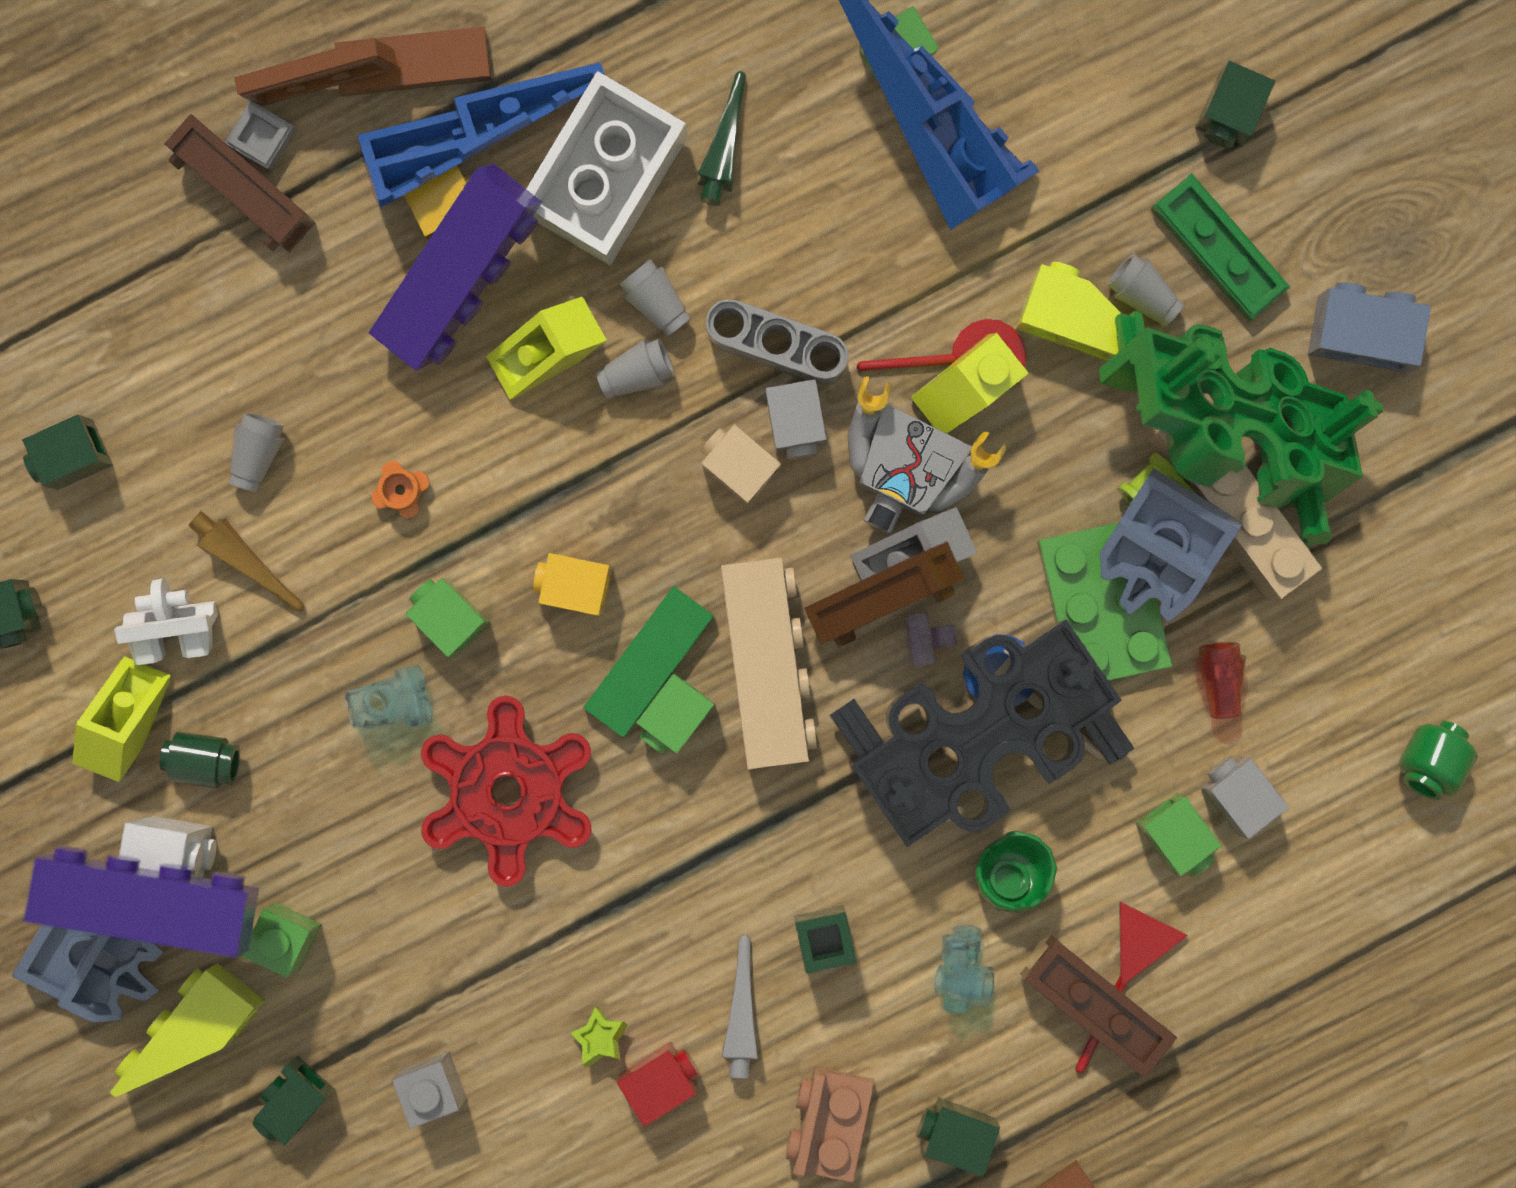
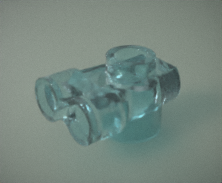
(402, 700)
(960, 978)

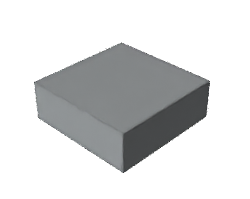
(260, 136)

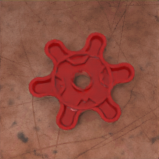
(477, 813)

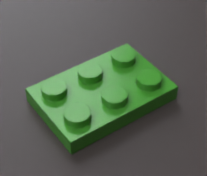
(1115, 640)

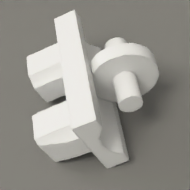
(164, 616)

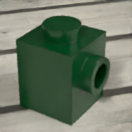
(18, 612)

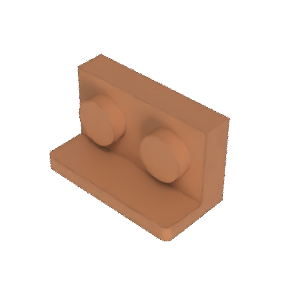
(831, 1124)

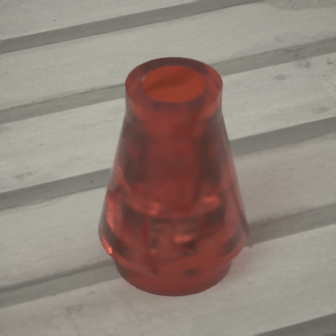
(1222, 677)

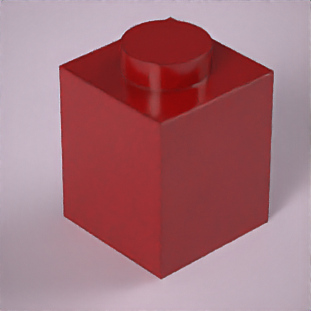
(659, 1082)

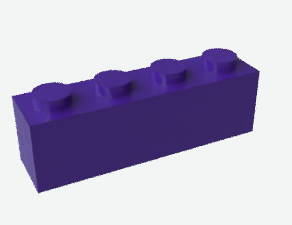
(456, 267)
(142, 903)

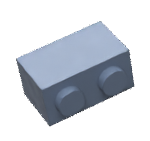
(1369, 328)

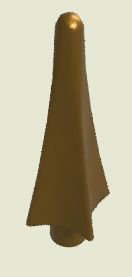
(226, 544)

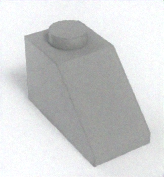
(914, 540)

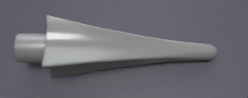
(740, 1035)

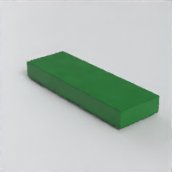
(1220, 247)
(648, 661)

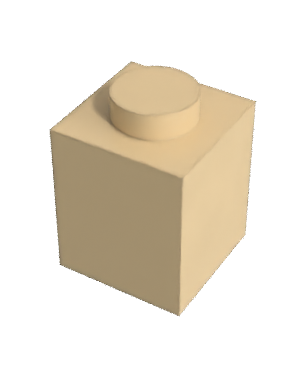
(739, 463)

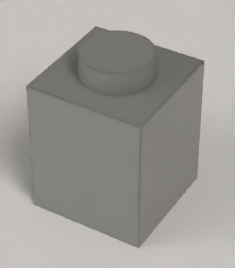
(796, 419)
(1243, 795)
(429, 1089)

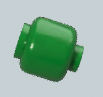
(1437, 760)

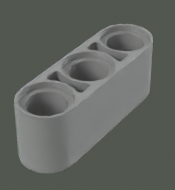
(758, 324)

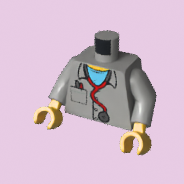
(910, 461)

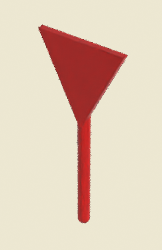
(1141, 943)

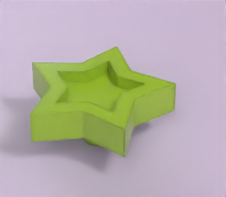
(599, 1038)

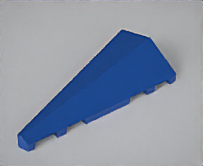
(954, 148)
(422, 149)

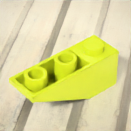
(204, 1022)

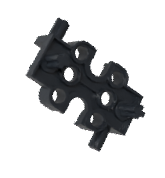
(897, 767)

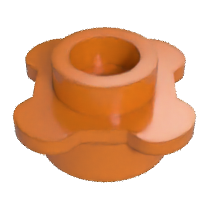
(386, 495)

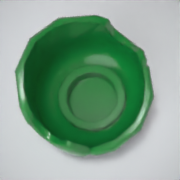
(1016, 872)

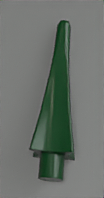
(718, 164)

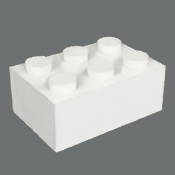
(605, 167)

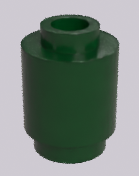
(200, 760)

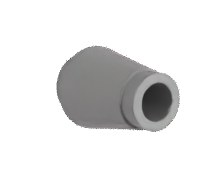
(1145, 290)
(655, 297)
(636, 370)
(254, 449)

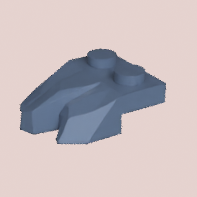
(1166, 545)
(87, 970)

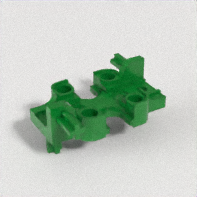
(1205, 438)

